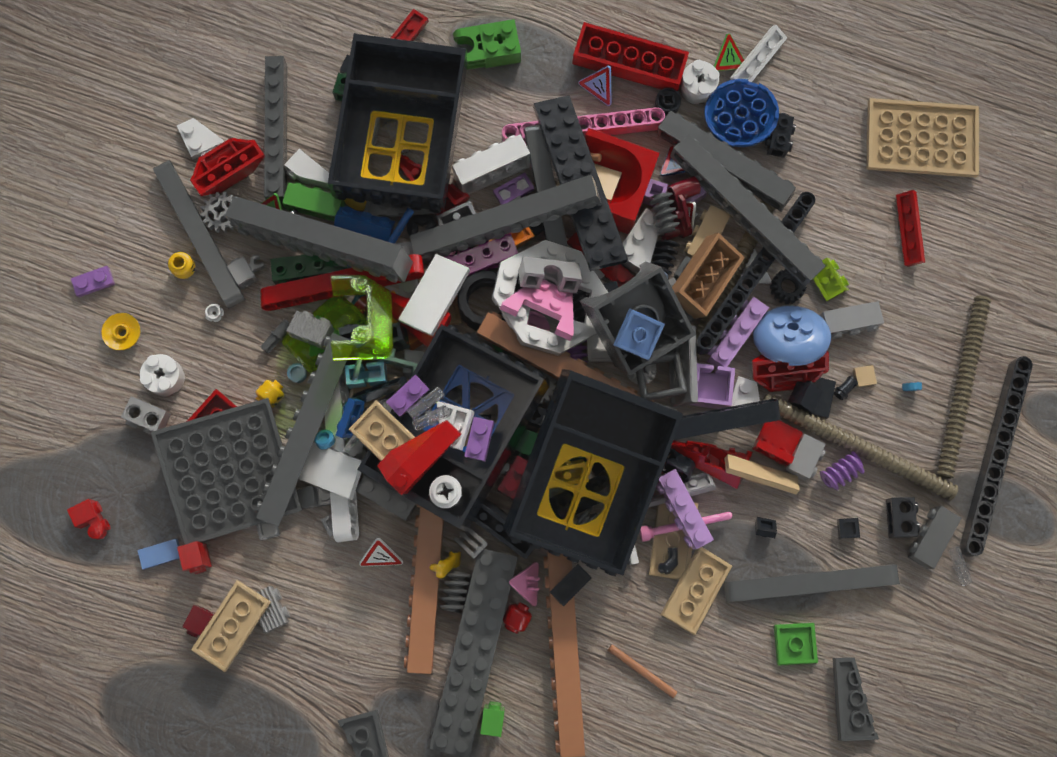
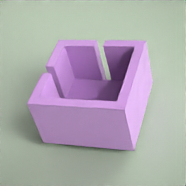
(715, 388)

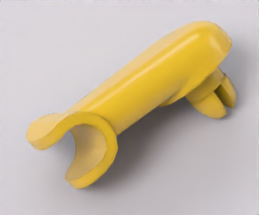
(446, 565)

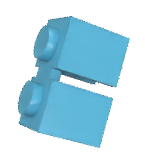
(376, 375)

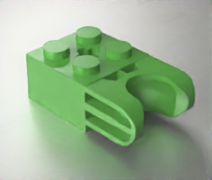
(492, 44)

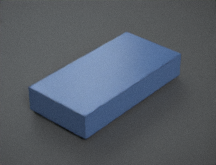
(159, 554)

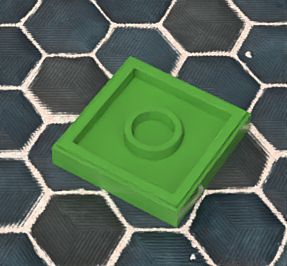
(795, 644)

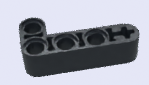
(597, 484)

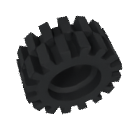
(780, 293)

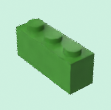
(311, 201)
(492, 719)

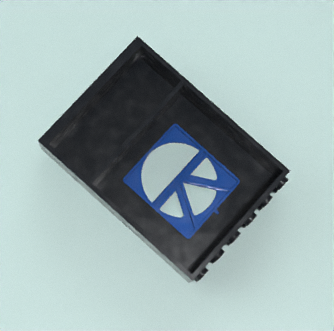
(517, 391)

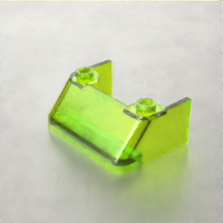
(339, 313)
(376, 338)

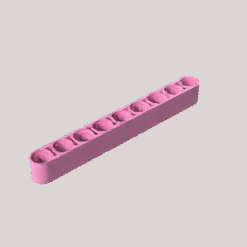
(608, 119)

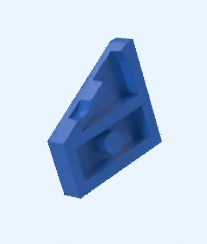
(352, 412)

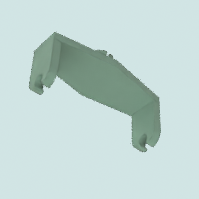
(389, 360)

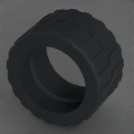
(472, 283)

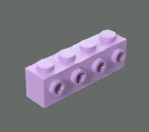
(738, 333)
(684, 510)

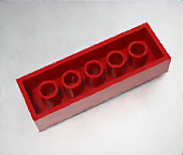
(630, 57)

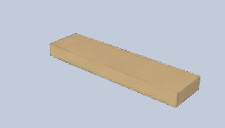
(761, 474)

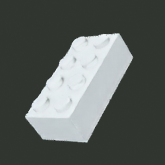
(491, 164)

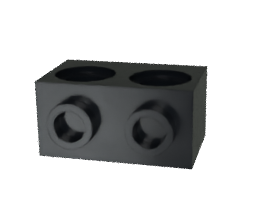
(896, 517)

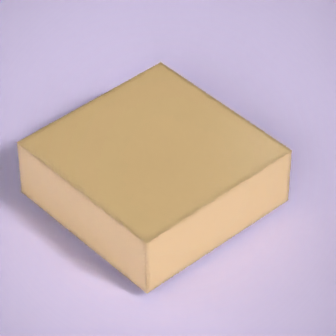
(865, 376)

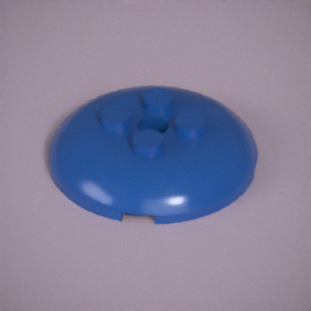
(744, 98)

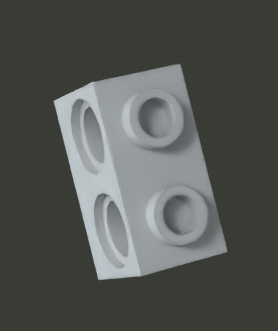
(147, 412)

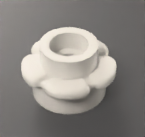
(214, 308)

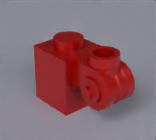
(87, 514)

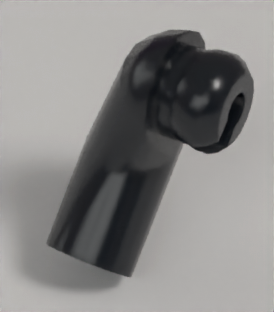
(671, 563)

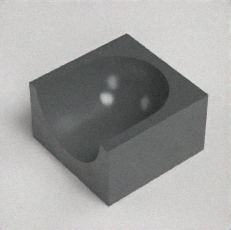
(647, 294)

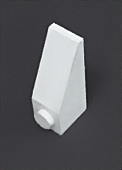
(306, 170)

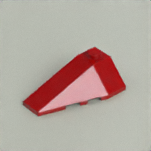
(411, 460)

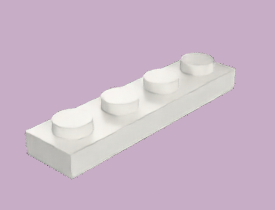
(760, 54)

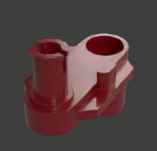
(681, 191)

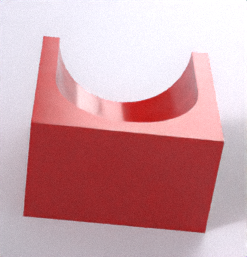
(636, 167)

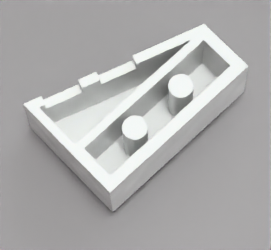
(641, 241)

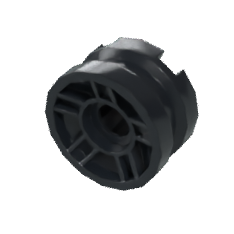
(671, 95)

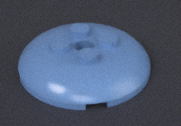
(792, 335)

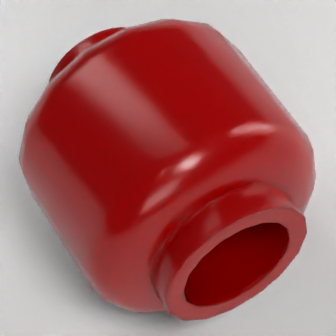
(517, 618)

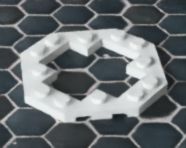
(533, 336)

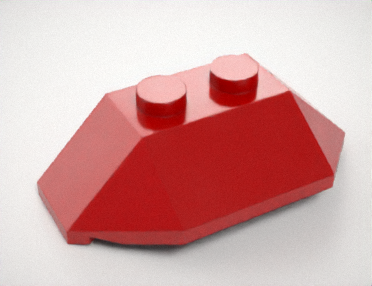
(226, 165)
(783, 377)

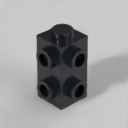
(779, 141)

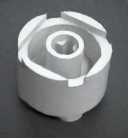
(699, 81)
(152, 370)

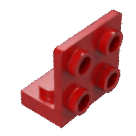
(777, 441)

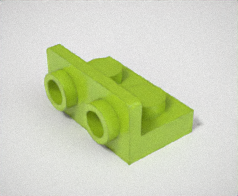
(830, 281)

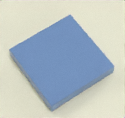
(639, 334)

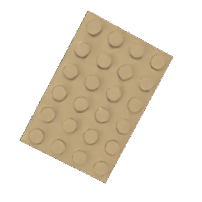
(923, 137)

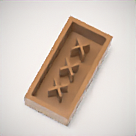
(707, 275)

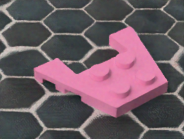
(547, 301)

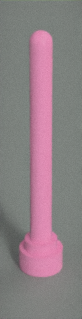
(649, 532)

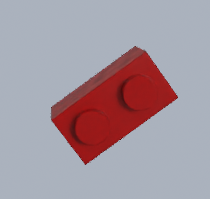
(194, 557)

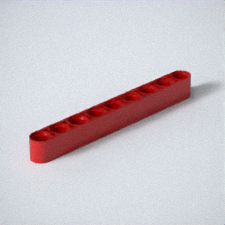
(320, 287)

